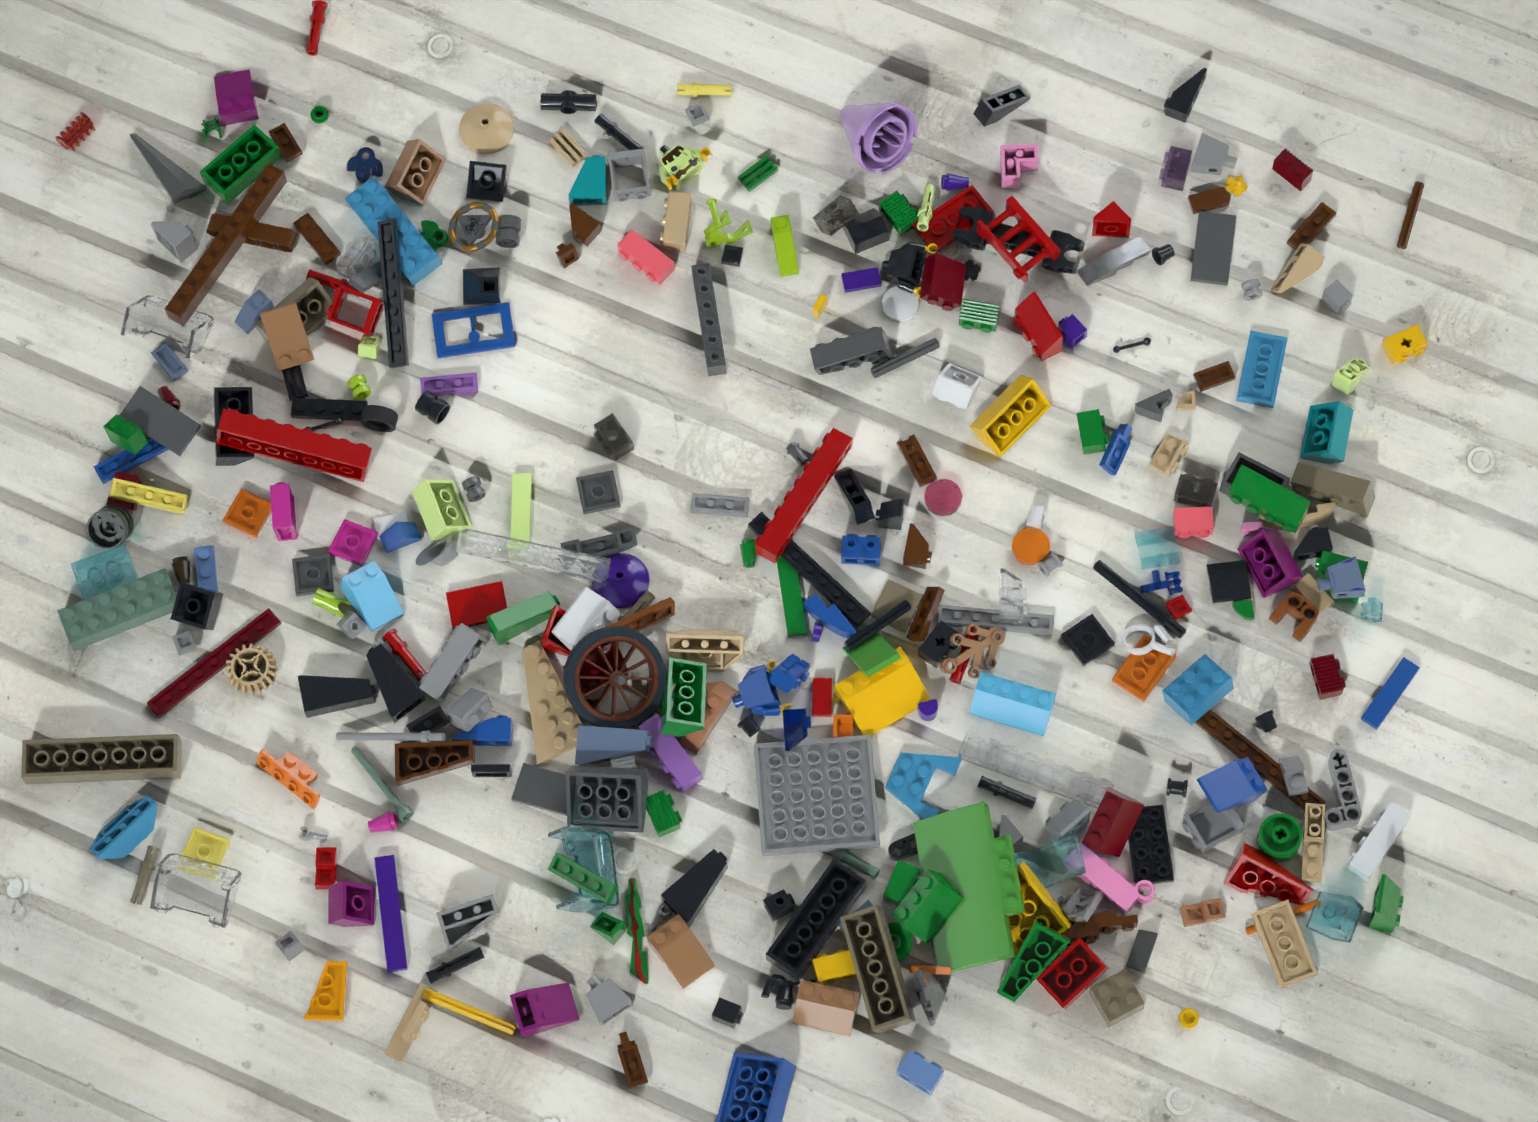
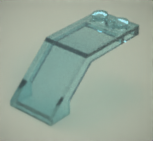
(1055, 861)

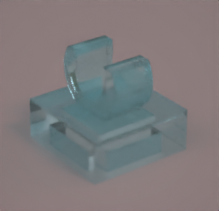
(1374, 609)

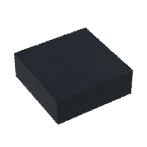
(732, 255)

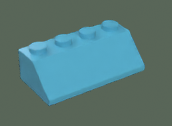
(1012, 704)

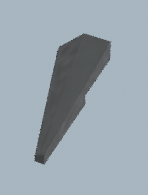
(171, 176)

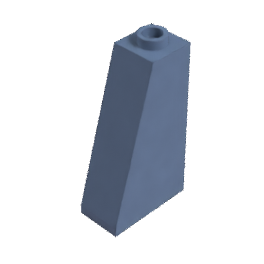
(606, 743)

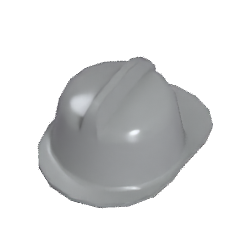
(439, 553)

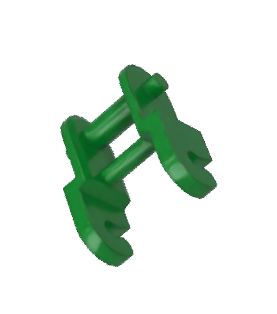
(217, 128)

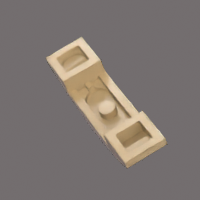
(1321, 512)

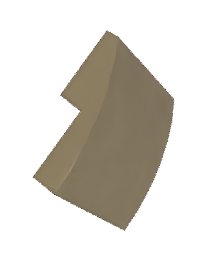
(892, 596)

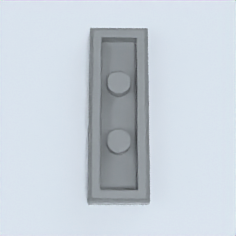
(720, 505)

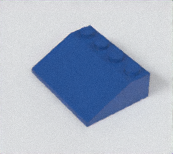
(756, 1089)

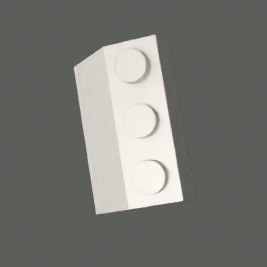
(583, 616)

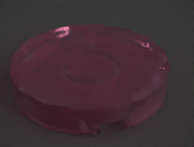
(943, 497)

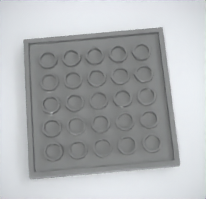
(816, 795)

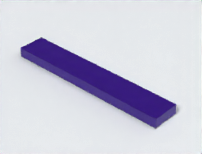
(390, 913)

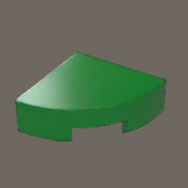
(1244, 609)

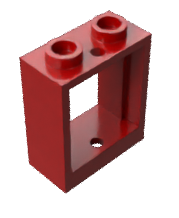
(372, 317)

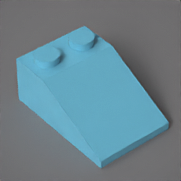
(371, 596)

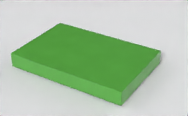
(872, 654)

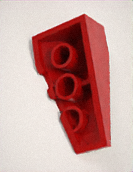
(1260, 874)

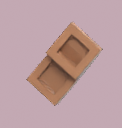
(1202, 913)

